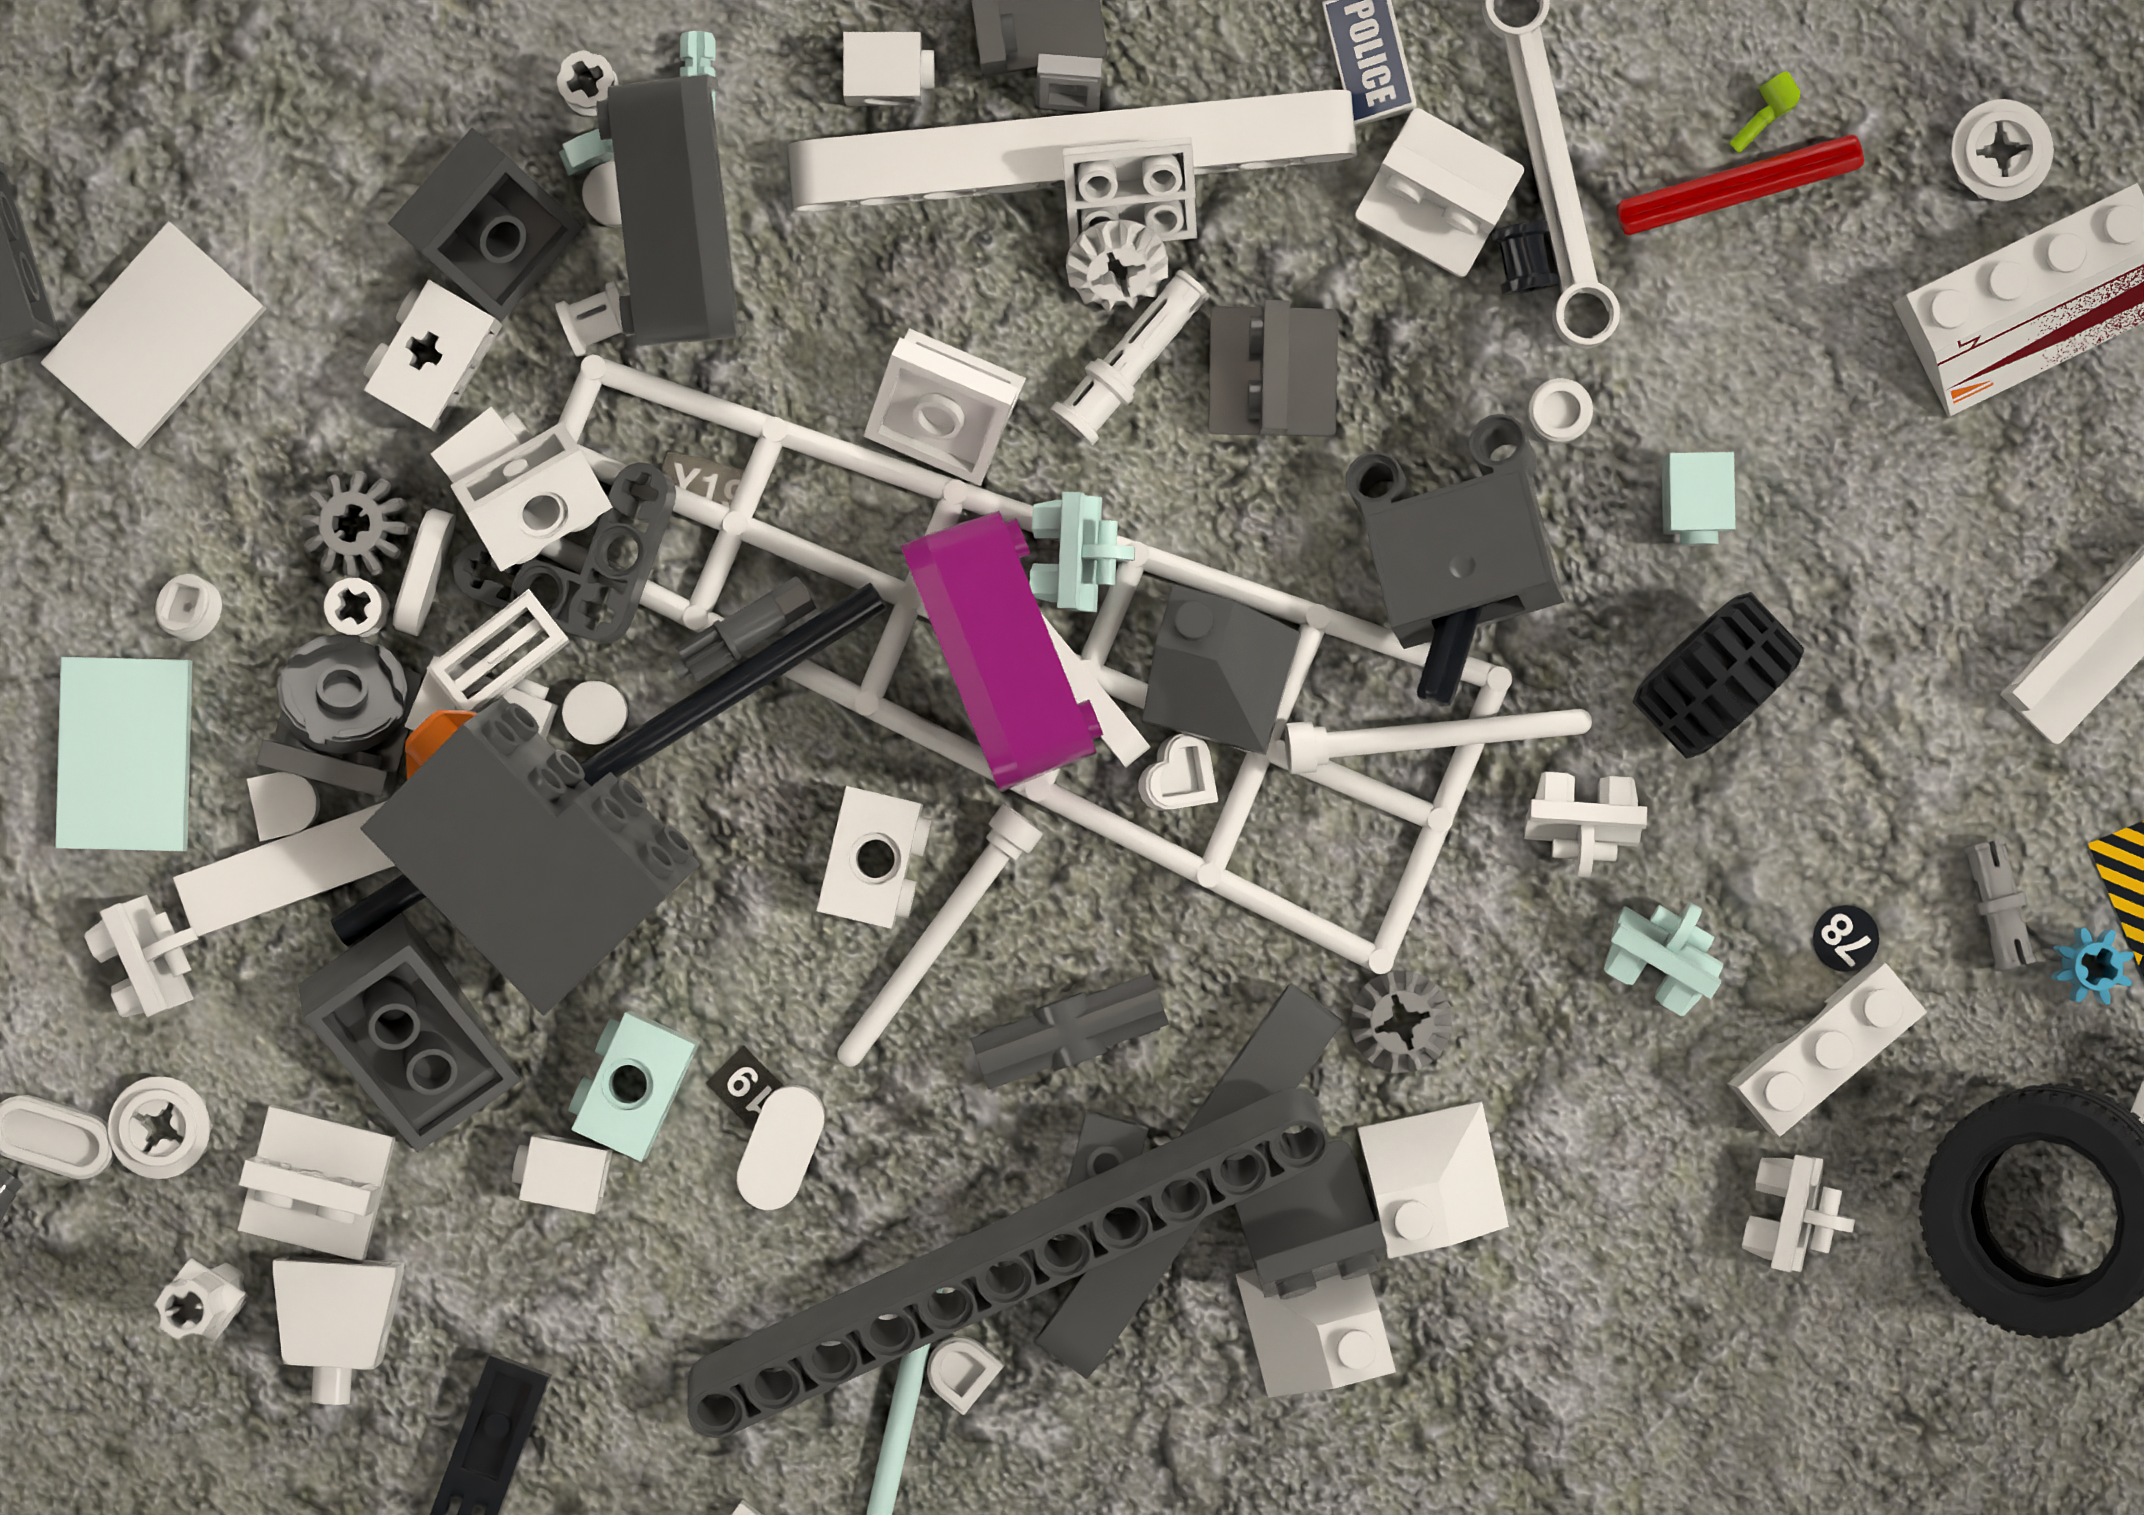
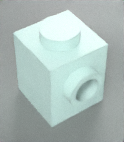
(1698, 496)

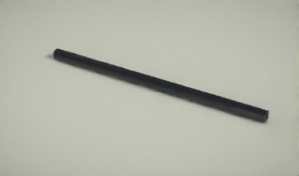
(659, 732)

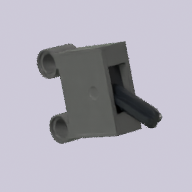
(1457, 551)

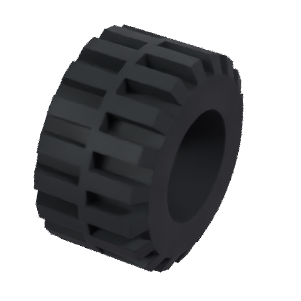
(1718, 675)

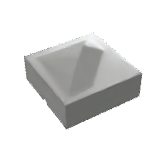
(1068, 83)

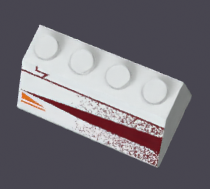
(2031, 302)

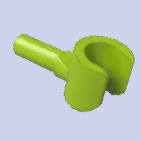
(1781, 97)

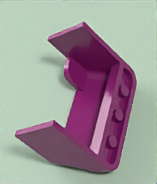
(1000, 649)

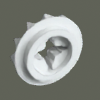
(2019, 127)
(1134, 247)
(131, 1135)

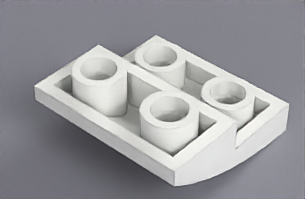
(1132, 182)

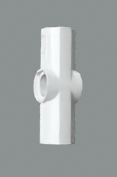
(201, 1300)

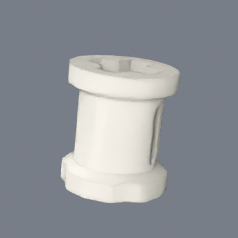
(569, 82)
(591, 318)
(337, 605)

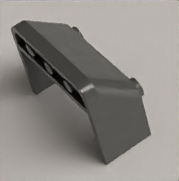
(671, 211)

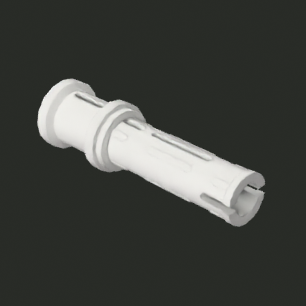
(1112, 379)

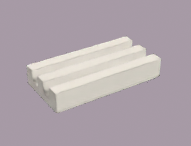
(483, 634)

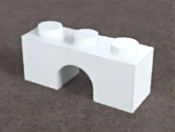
(1828, 1050)

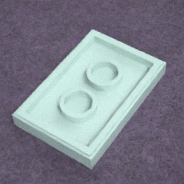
(124, 754)

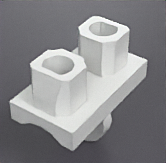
(1585, 829)
(149, 954)
(1787, 1240)

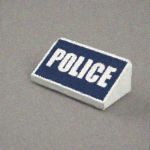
(1370, 58)

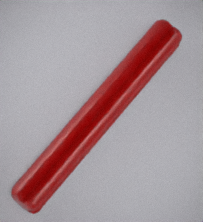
(1740, 184)

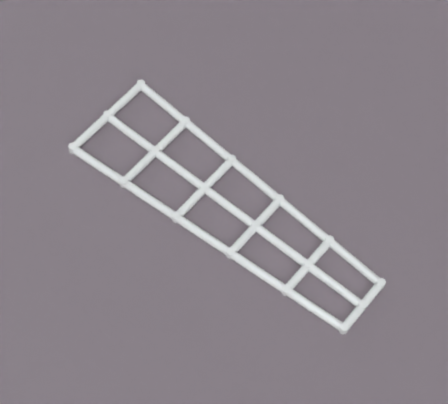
(738, 525)

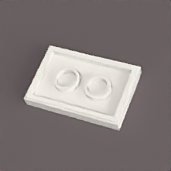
(153, 335)

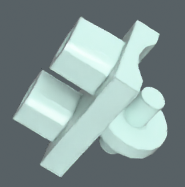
(1085, 554)
(1670, 945)

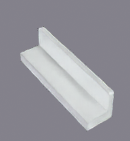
(2084, 657)

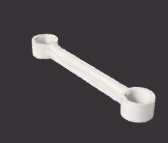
(1553, 171)

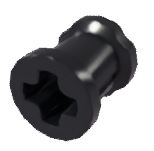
(1524, 257)

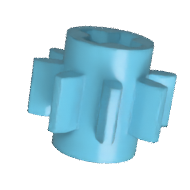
(2107, 957)

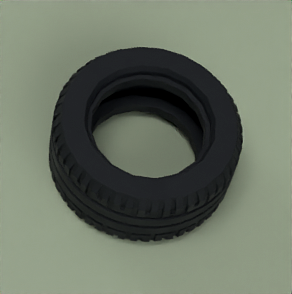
(1959, 1228)

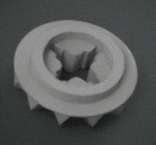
(1374, 1007)

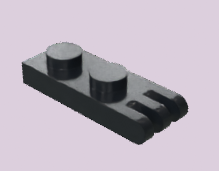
(492, 1437)

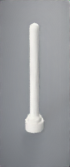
(1313, 746)
(1008, 839)

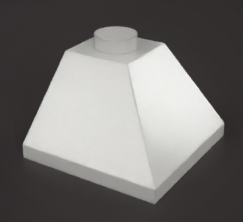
(1433, 1179)
(1318, 1337)

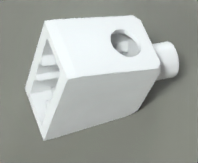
(334, 1317)

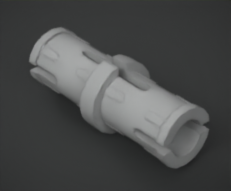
(2000, 904)

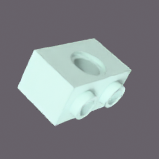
(663, 1059)

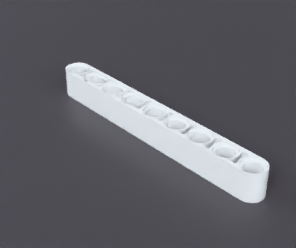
(1030, 157)

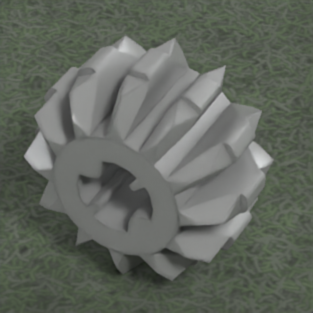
(343, 507)

